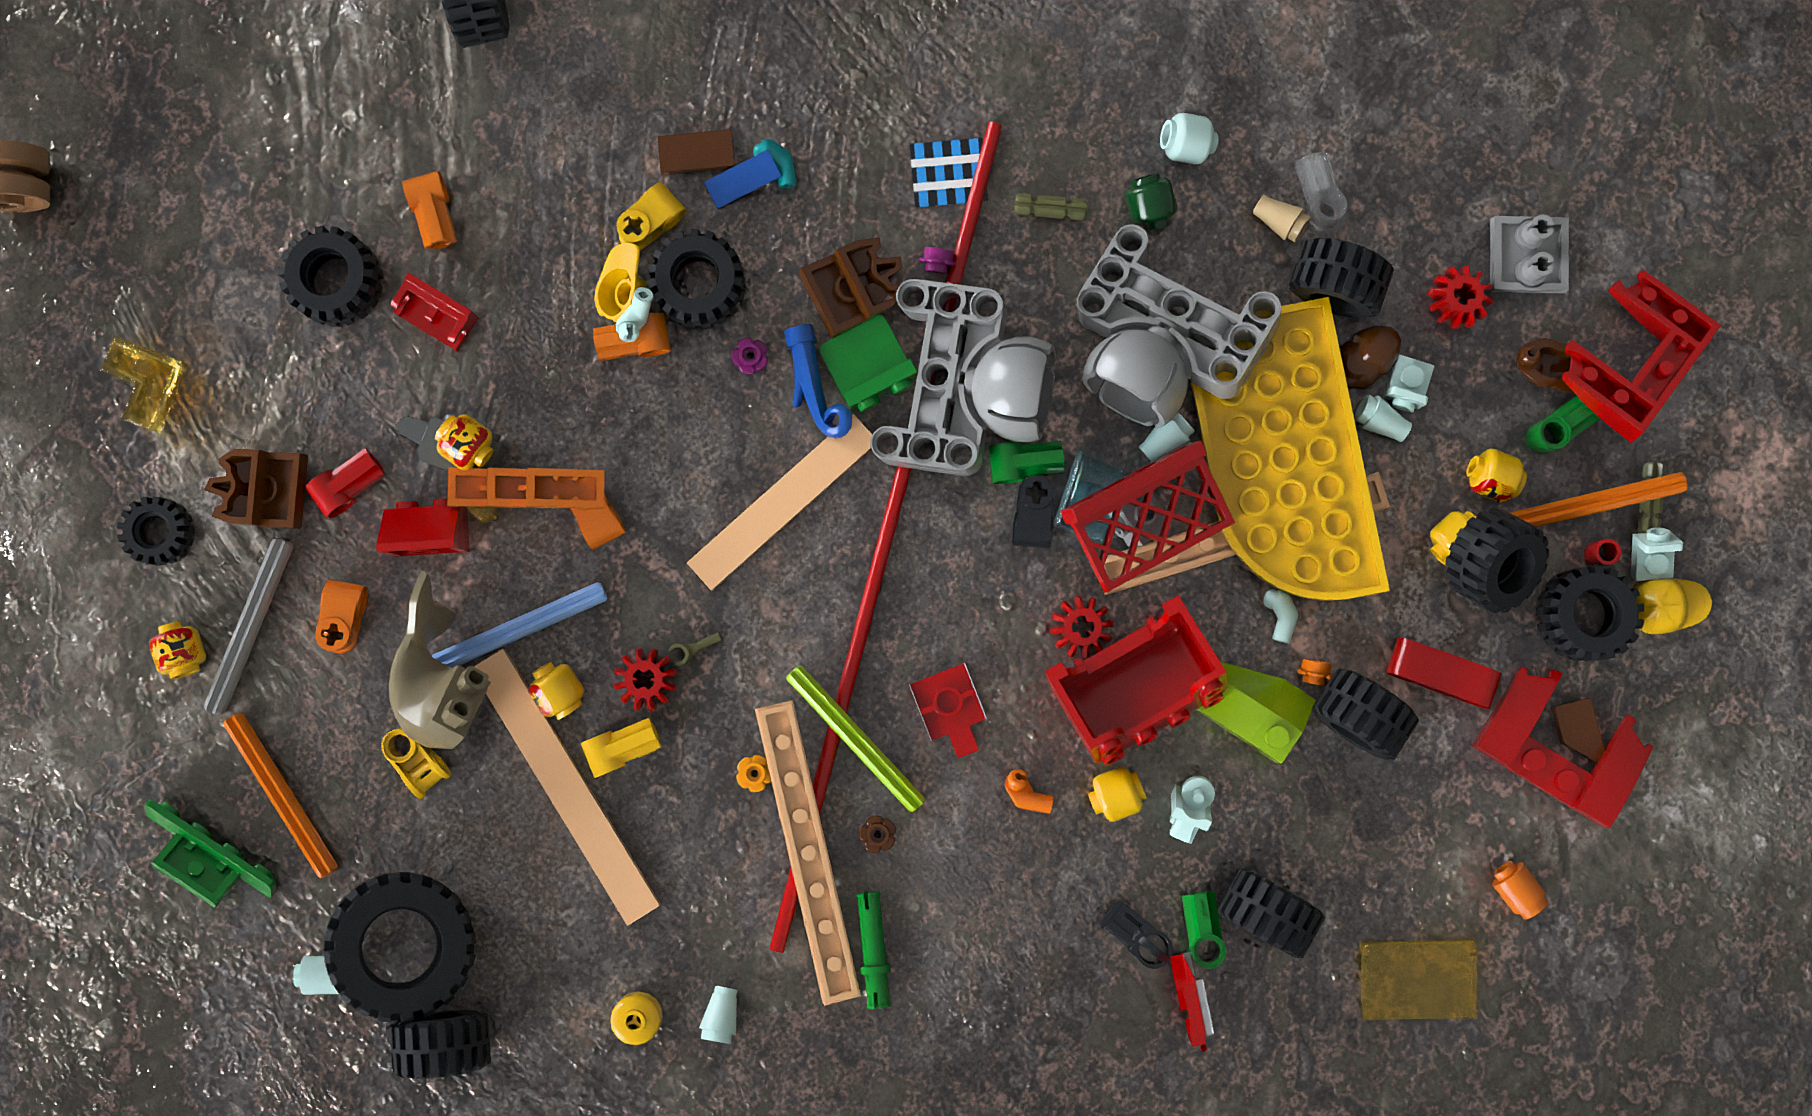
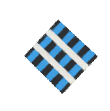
(944, 171)

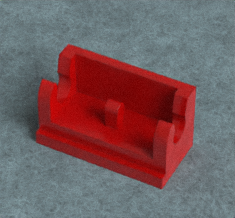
(433, 312)

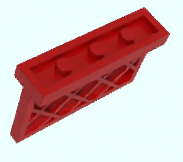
(1134, 486)

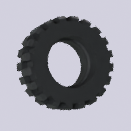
(408, 999)

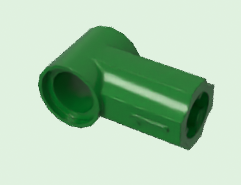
(1564, 423)
(1015, 462)
(1203, 925)

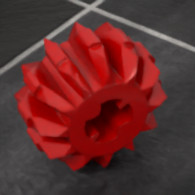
(1471, 289)
(1088, 616)
(645, 692)

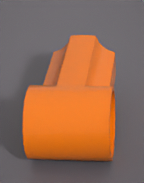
(428, 200)
(651, 341)

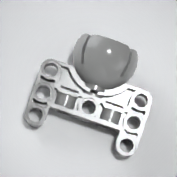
(1156, 353)
(992, 386)

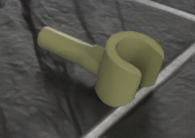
(695, 647)

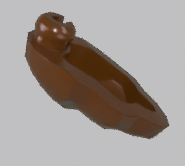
(1369, 355)
(1544, 363)

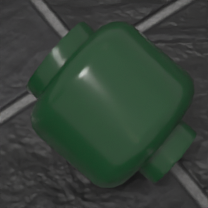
(1151, 201)

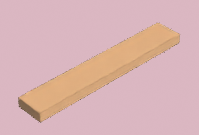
(780, 505)

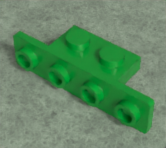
(200, 862)

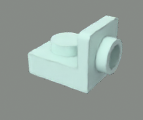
(1408, 384)
(1654, 554)

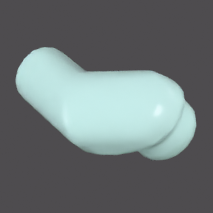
(635, 316)
(1286, 613)

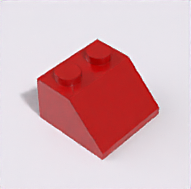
(423, 530)

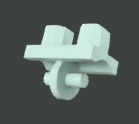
(1191, 808)

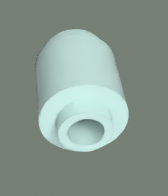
(313, 976)

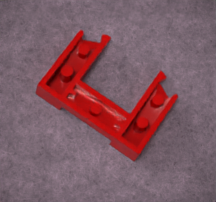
(1682, 336)
(1593, 794)

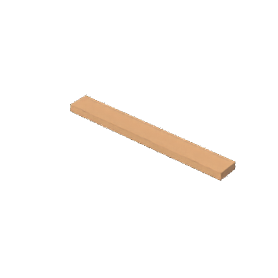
(1207, 551)
(567, 789)
(807, 852)

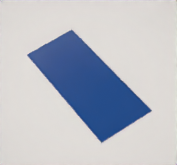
(742, 179)

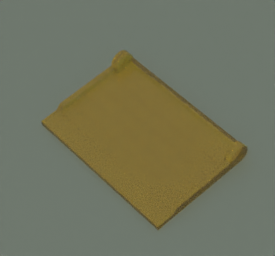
(1418, 979)

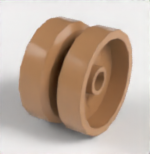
(20, 177)

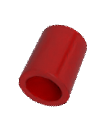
(1612, 549)

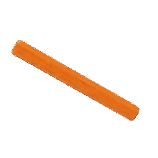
(1604, 500)
(280, 795)

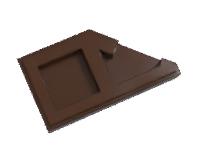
(1579, 728)

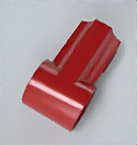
(337, 488)

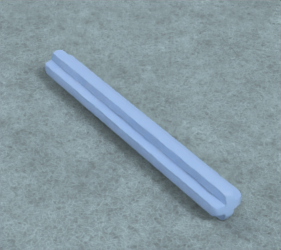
(523, 626)

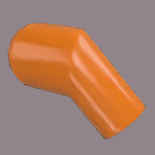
(1024, 795)

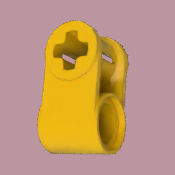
(653, 213)
(415, 764)

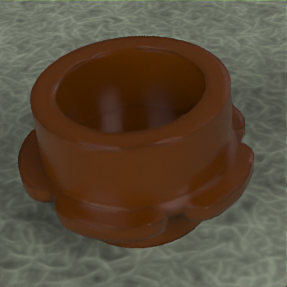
(875, 824)

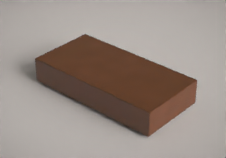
(696, 152)

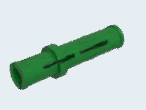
(873, 950)

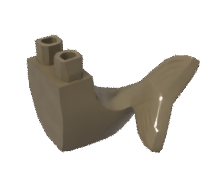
(426, 695)

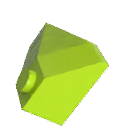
(1262, 711)

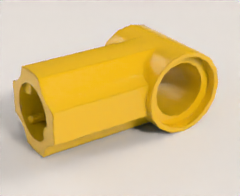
(614, 749)

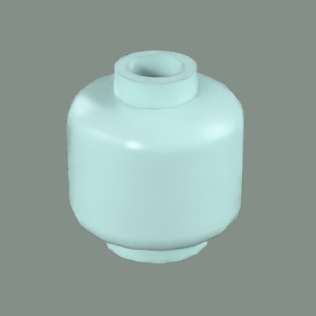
(1188, 138)

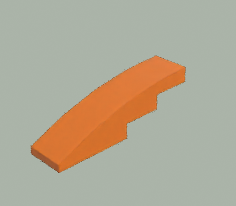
(526, 488)

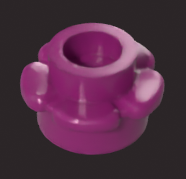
(937, 260)
(746, 365)

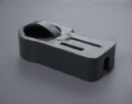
(1132, 930)

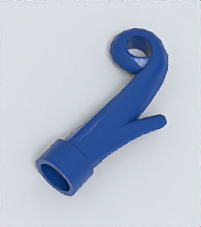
(808, 383)

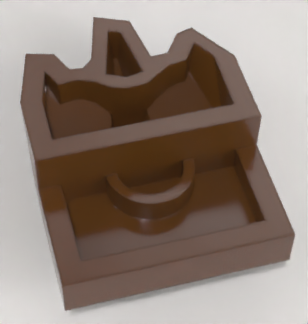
(851, 285)
(261, 488)

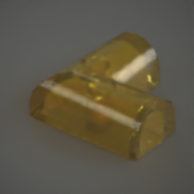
(155, 381)

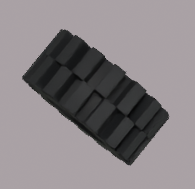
(137, 518)

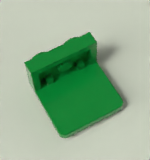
(868, 364)

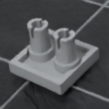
(1529, 254)

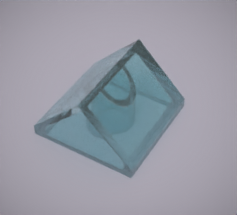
(1084, 478)

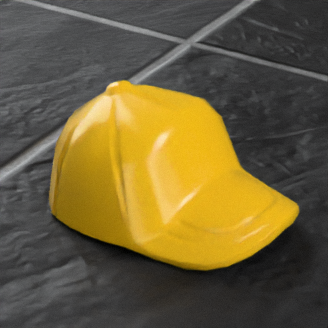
(618, 281)
(1672, 604)

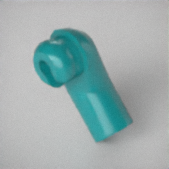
(782, 159)

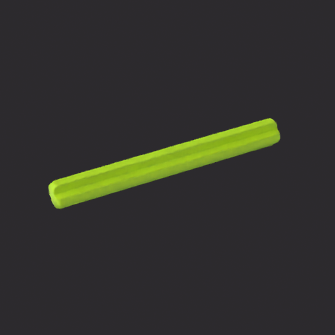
(855, 738)

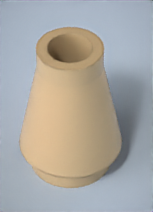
(1283, 218)

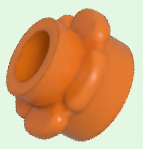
(1315, 671)

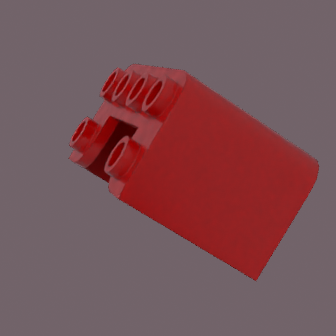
(1140, 684)

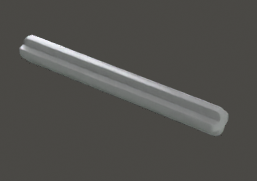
(248, 626)

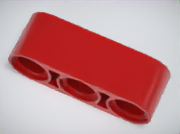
(1443, 673)

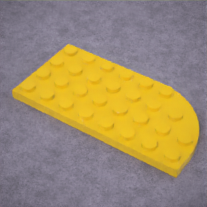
(1295, 464)

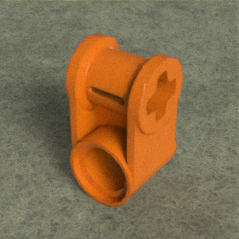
(599, 524)
(340, 611)

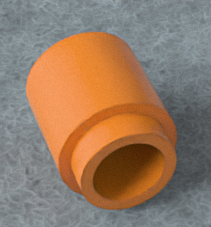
(1519, 889)

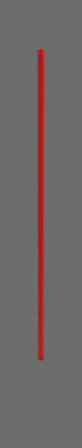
(886, 536)

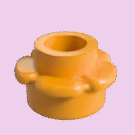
(744, 776)

